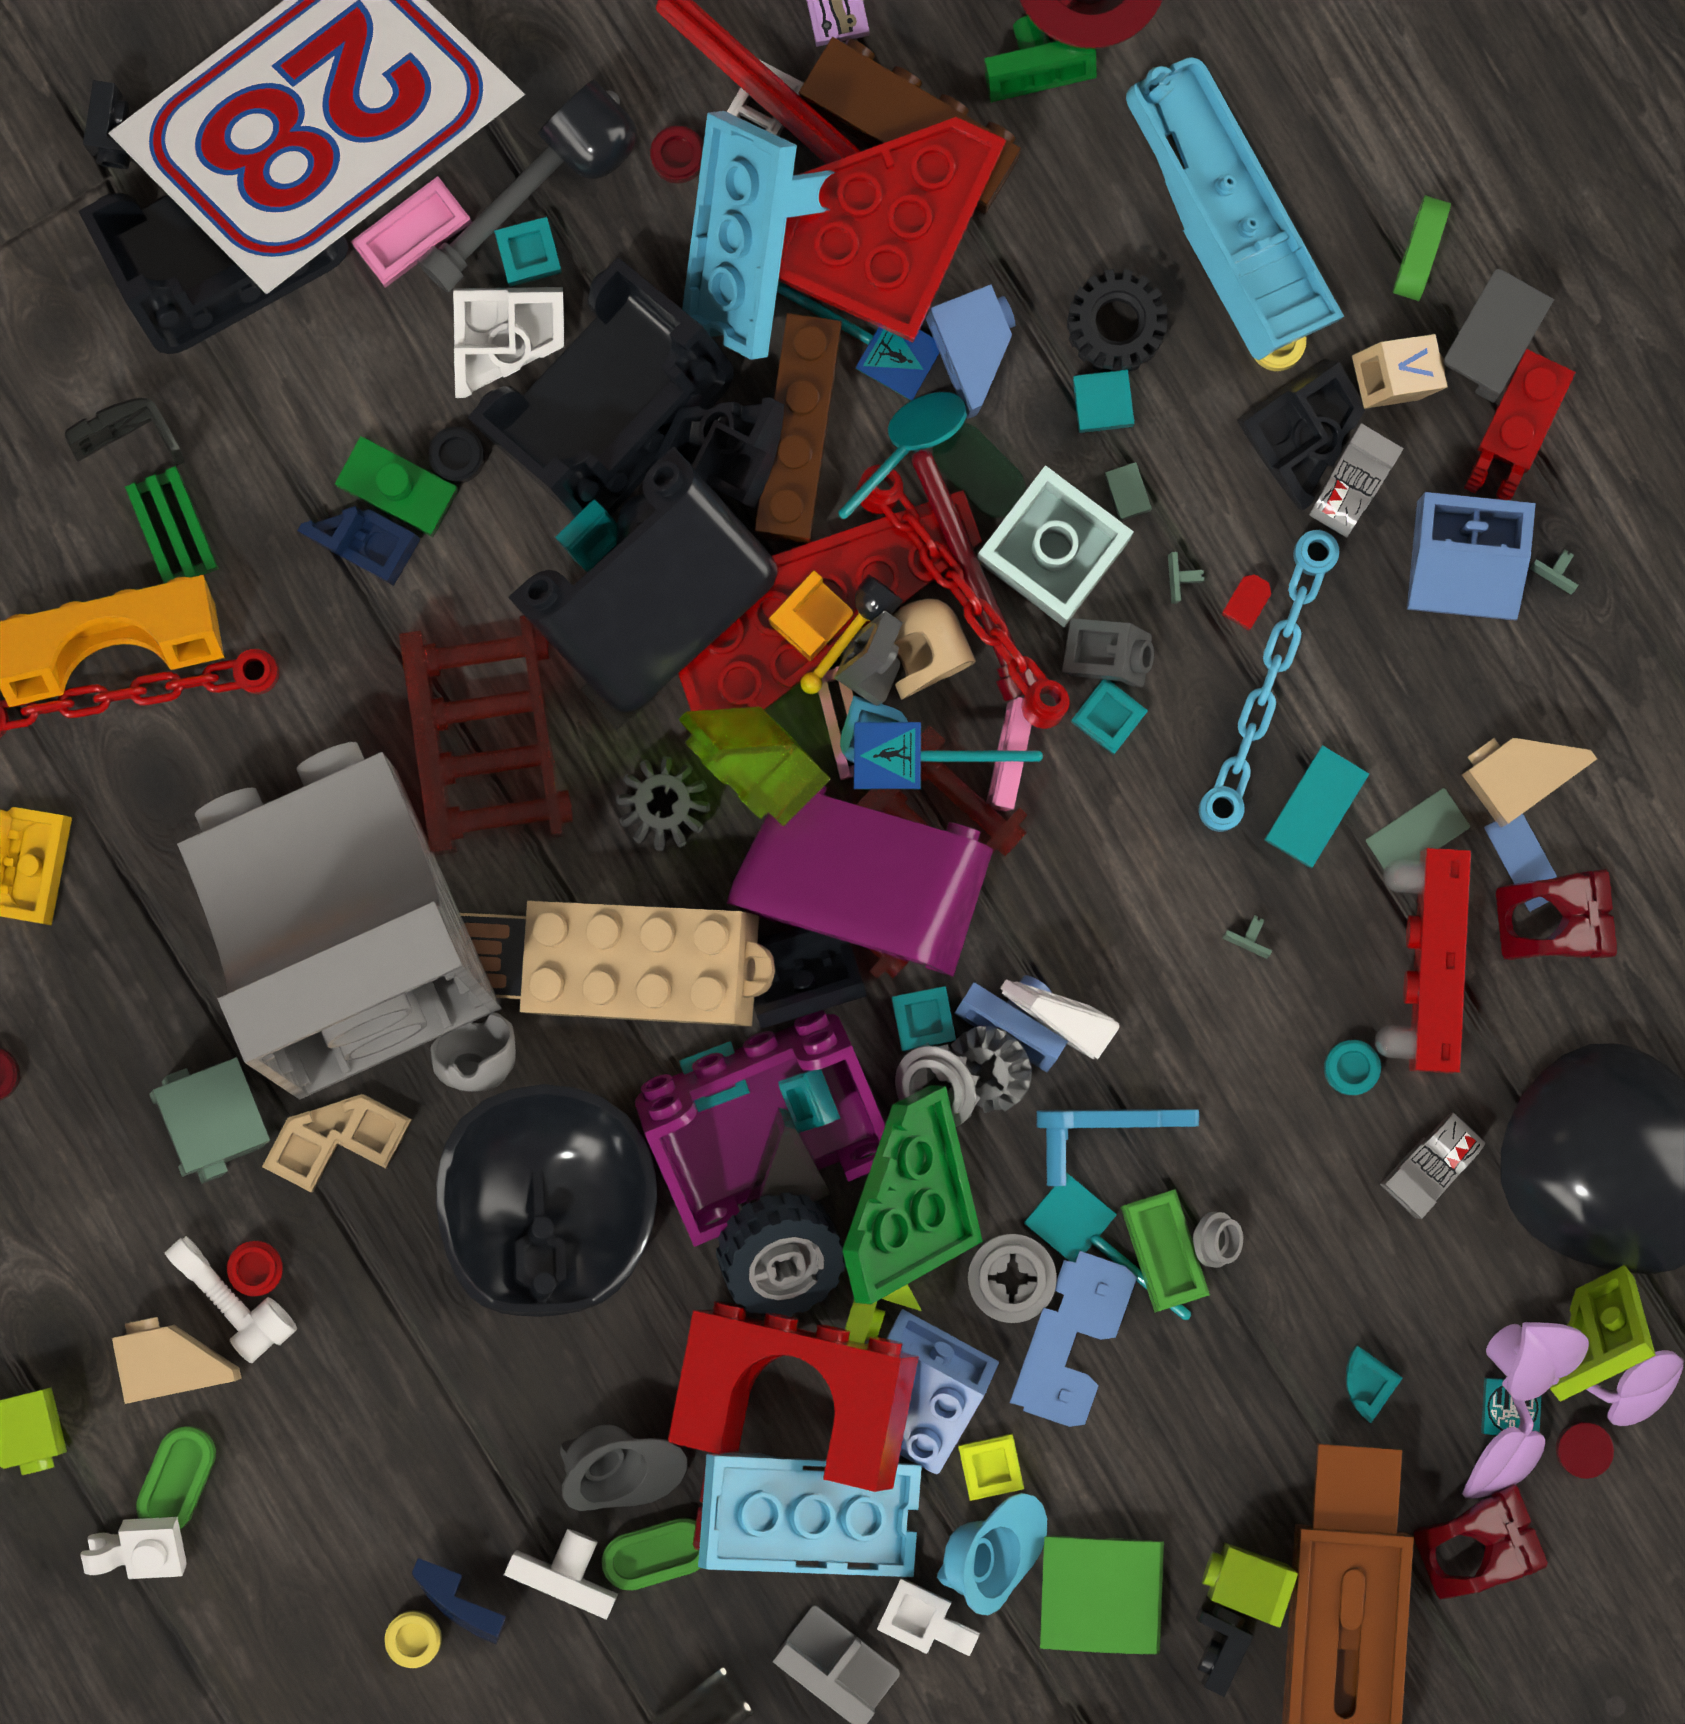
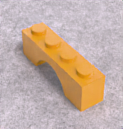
(45, 647)

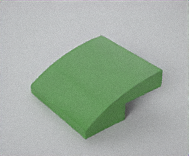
(1102, 1595)

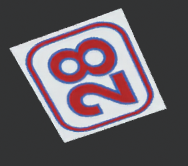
(313, 124)

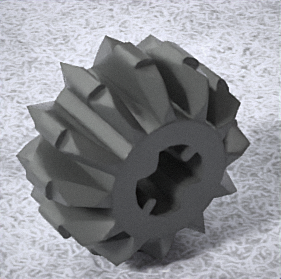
(644, 798)

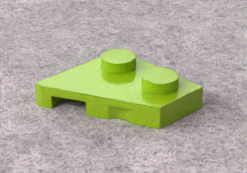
(1616, 1329)

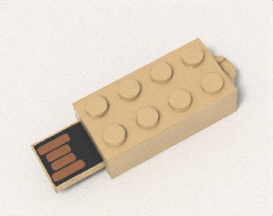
(625, 961)

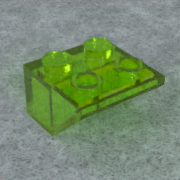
(755, 759)

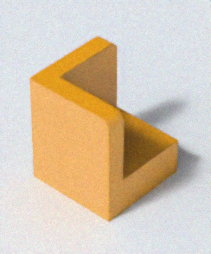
(811, 616)

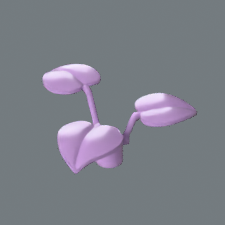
(1533, 1362)

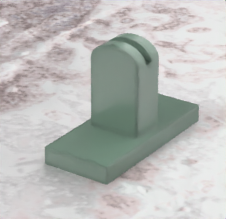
(1554, 574)
(1181, 577)
(1248, 941)

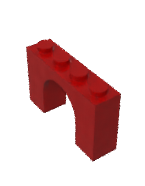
(867, 1384)

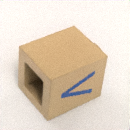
(1399, 371)

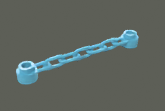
(1309, 567)

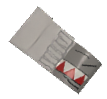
(1355, 480)
(1433, 1165)

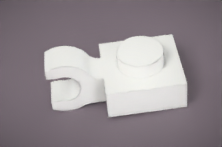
(143, 1545)
(919, 1618)

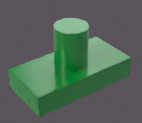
(1036, 64)
(396, 486)

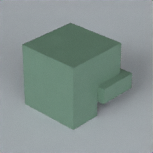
(210, 1118)

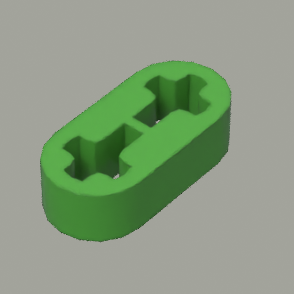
(1421, 248)

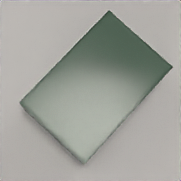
(1127, 491)

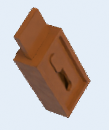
(1350, 1594)

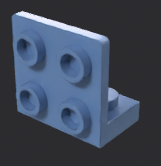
(945, 1389)

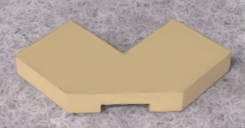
(312, 1137)

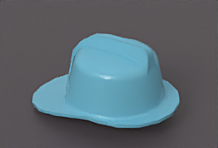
(995, 1554)

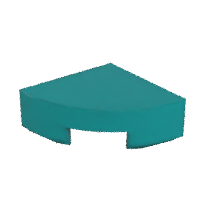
(1369, 1383)

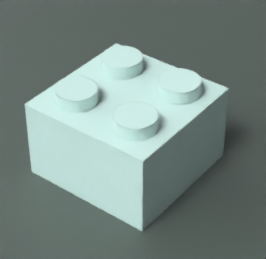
(1054, 546)

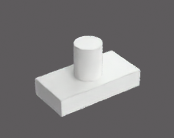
(565, 1575)

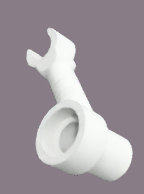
(255, 1328)

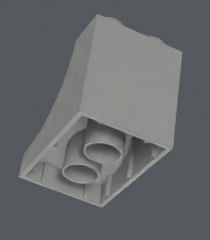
(332, 923)

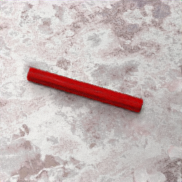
(756, 79)

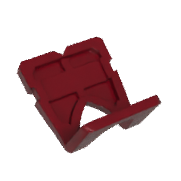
(1586, 922)
(1509, 1543)

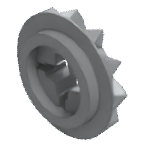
(921, 1066)
(1030, 1297)

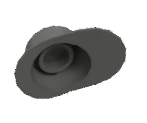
(616, 1470)

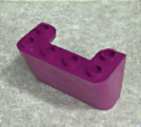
(716, 1152)

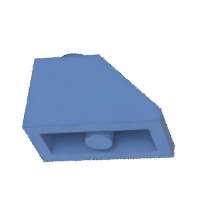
(972, 341)

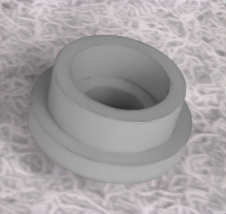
(1217, 1240)

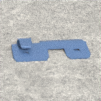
(1086, 1309)

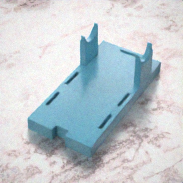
(740, 230)
(771, 1511)

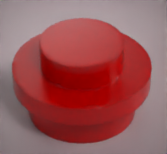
(255, 1268)

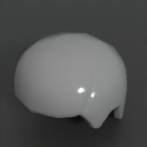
(475, 1054)

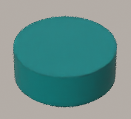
(1352, 1067)

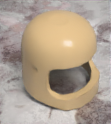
(929, 645)

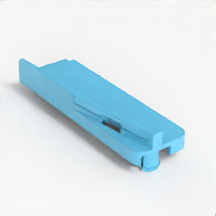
(1231, 210)

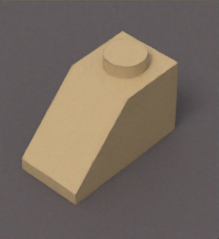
(1521, 774)
(166, 1362)

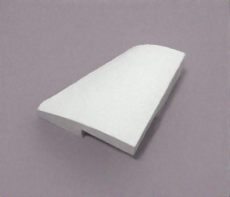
(503, 331)

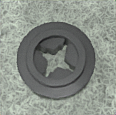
(1011, 1067)

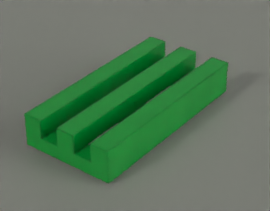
(154, 485)

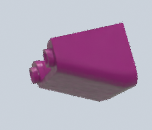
(866, 880)

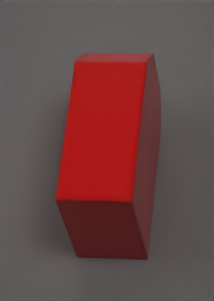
(1247, 601)

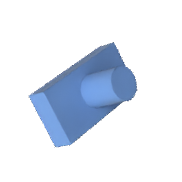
(985, 1009)

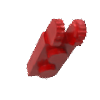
(1521, 421)

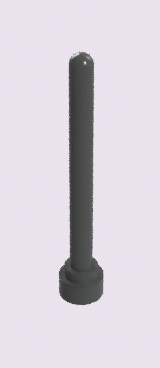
(448, 261)

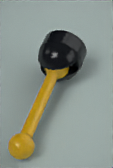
(870, 601)

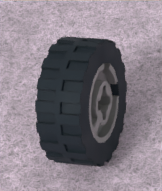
(780, 1255)

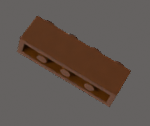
(889, 104)
(806, 391)

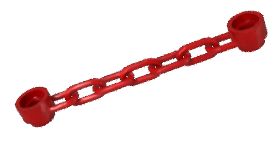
(105, 697)
(1032, 707)

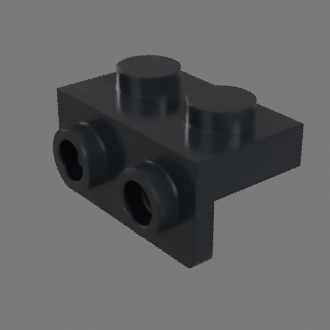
(809, 976)

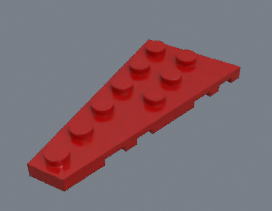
(756, 664)

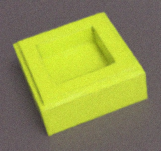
(991, 1467)

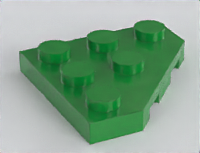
(914, 1201)

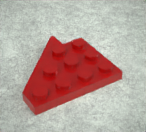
(891, 224)

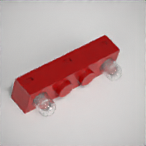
(1439, 963)

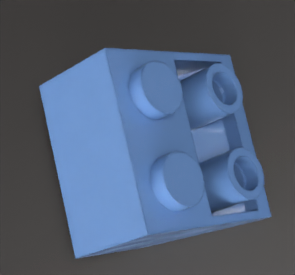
(1470, 555)

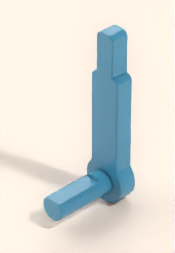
(1059, 1121)

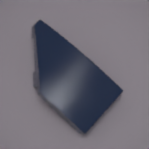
(365, 541)
(441, 1588)

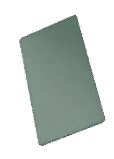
(1422, 827)

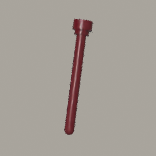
(966, 557)

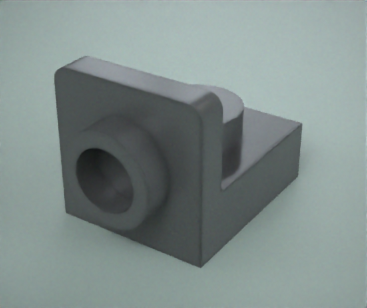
(1108, 651)
(871, 659)

